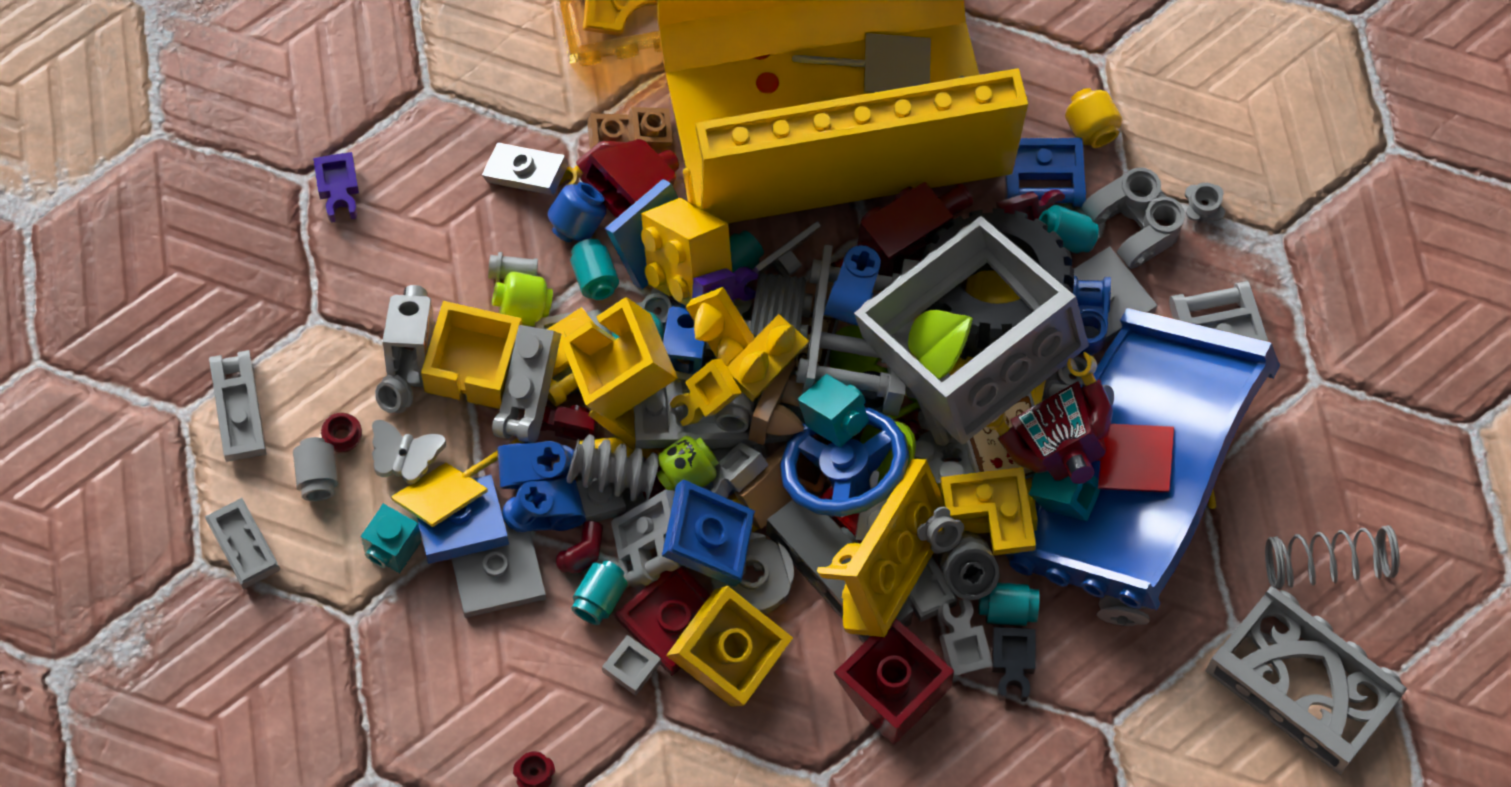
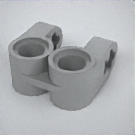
(1144, 210)

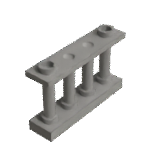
(887, 384)

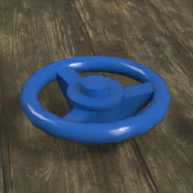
(847, 468)

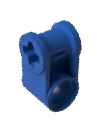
(853, 284)
(1094, 305)
(532, 462)
(545, 507)

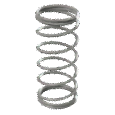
(1379, 556)

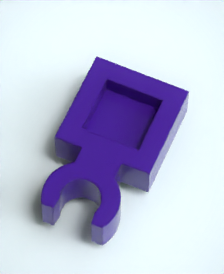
(337, 181)
(732, 282)

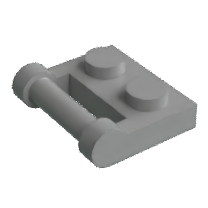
(1241, 321)

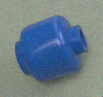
(577, 212)

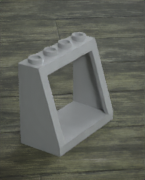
(1006, 367)

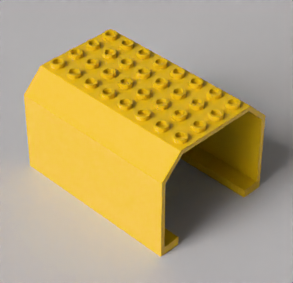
(819, 132)

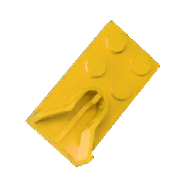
(889, 557)

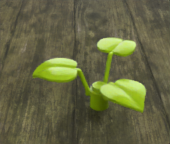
(935, 341)

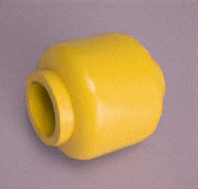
(1093, 117)

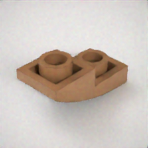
(641, 123)
(766, 491)

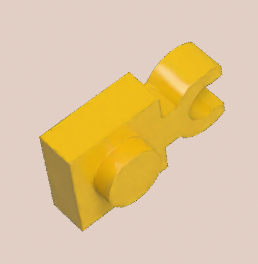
(709, 392)

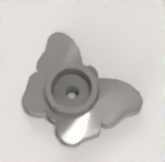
(389, 446)

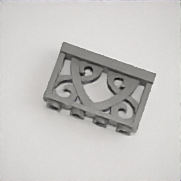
(1318, 736)

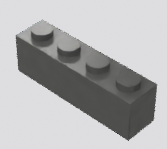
(814, 543)

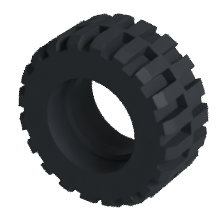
(992, 319)

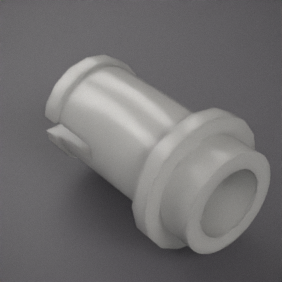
(502, 265)

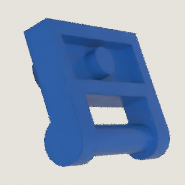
(1049, 161)

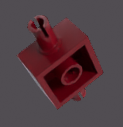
(908, 224)

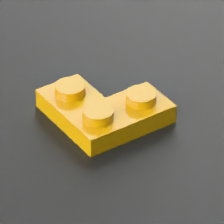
(1001, 498)

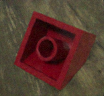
(894, 680)

